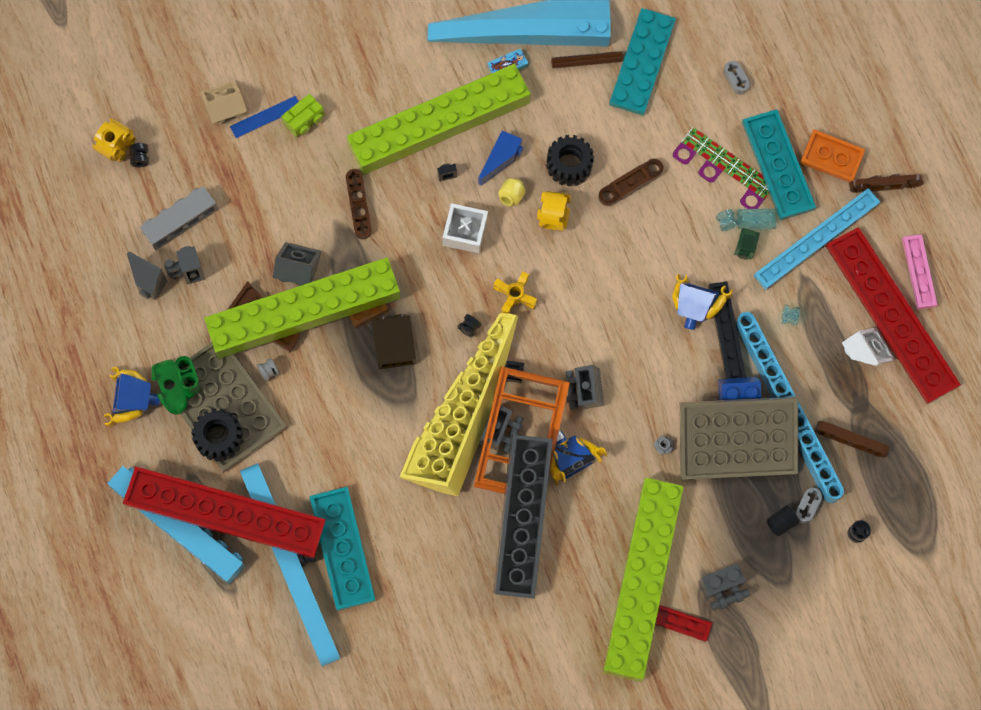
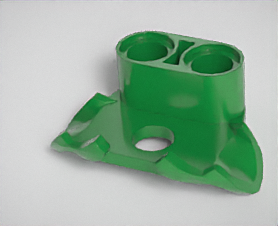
(175, 399)

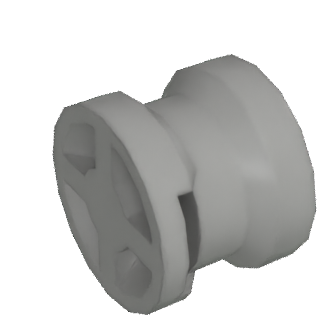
(268, 369)

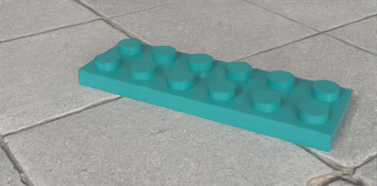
(642, 61)
(778, 164)
(343, 549)

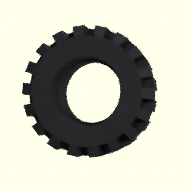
(574, 147)
(211, 420)

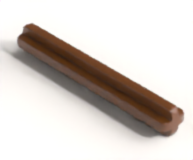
(587, 59)

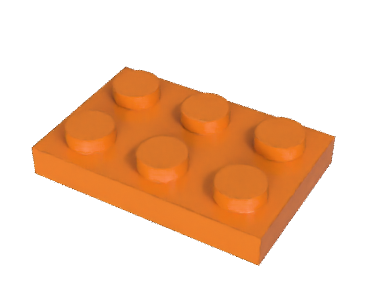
(832, 156)

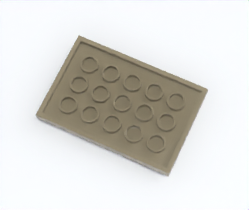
(229, 387)
(738, 438)

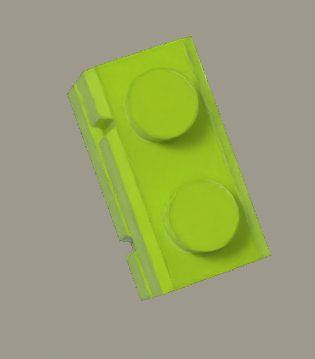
(303, 115)

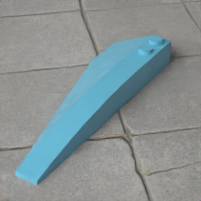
(533, 24)

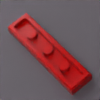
(683, 623)

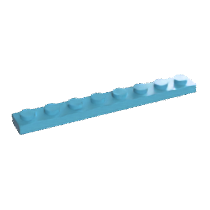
(816, 239)

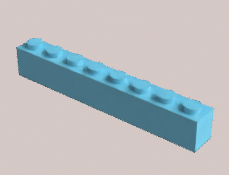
(191, 537)

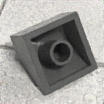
(296, 264)

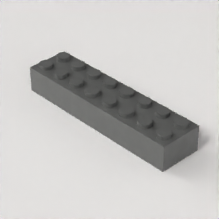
(522, 516)

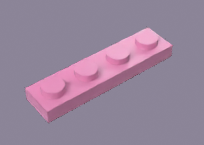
(919, 272)

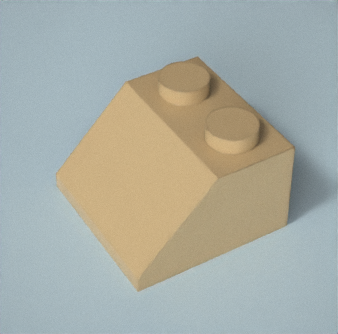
(223, 102)

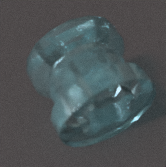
(726, 220)
(790, 315)

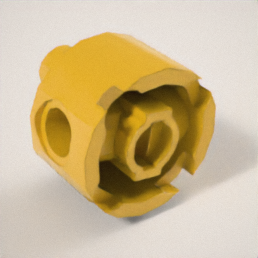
(113, 140)
(554, 211)

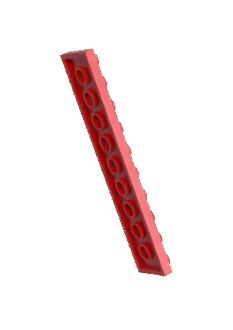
(893, 315)
(224, 512)

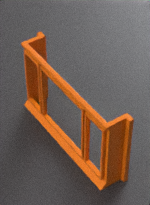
(558, 408)

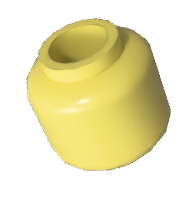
(511, 192)

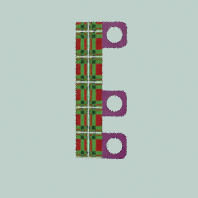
(724, 161)

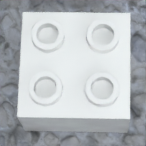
(465, 228)

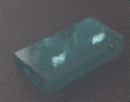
(756, 218)

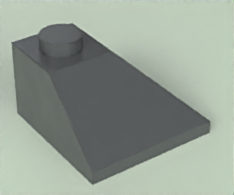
(147, 277)

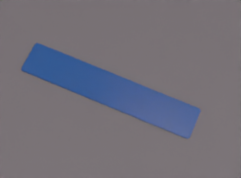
(263, 117)

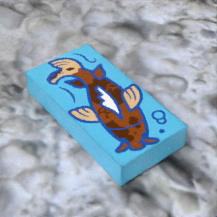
(515, 57)

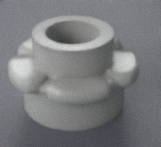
(663, 450)

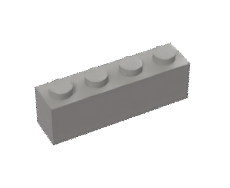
(179, 217)

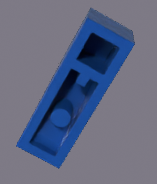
(502, 155)

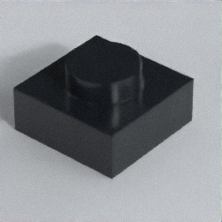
(446, 172)
(517, 366)

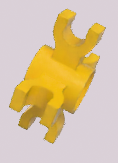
(506, 289)

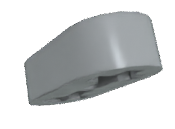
(739, 76)
(812, 507)

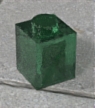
(746, 244)

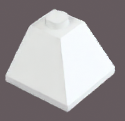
(868, 347)

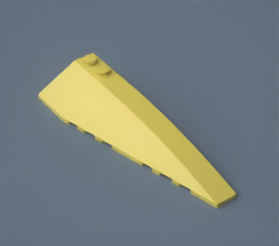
(450, 440)

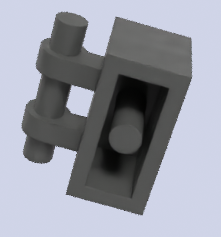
(187, 265)
(588, 387)
(501, 424)
(721, 582)

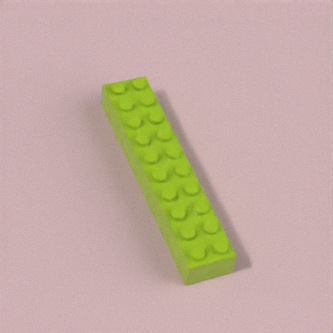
(438, 119)
(302, 308)
(643, 580)

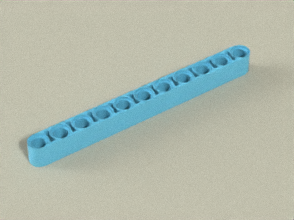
(780, 380)
(295, 578)

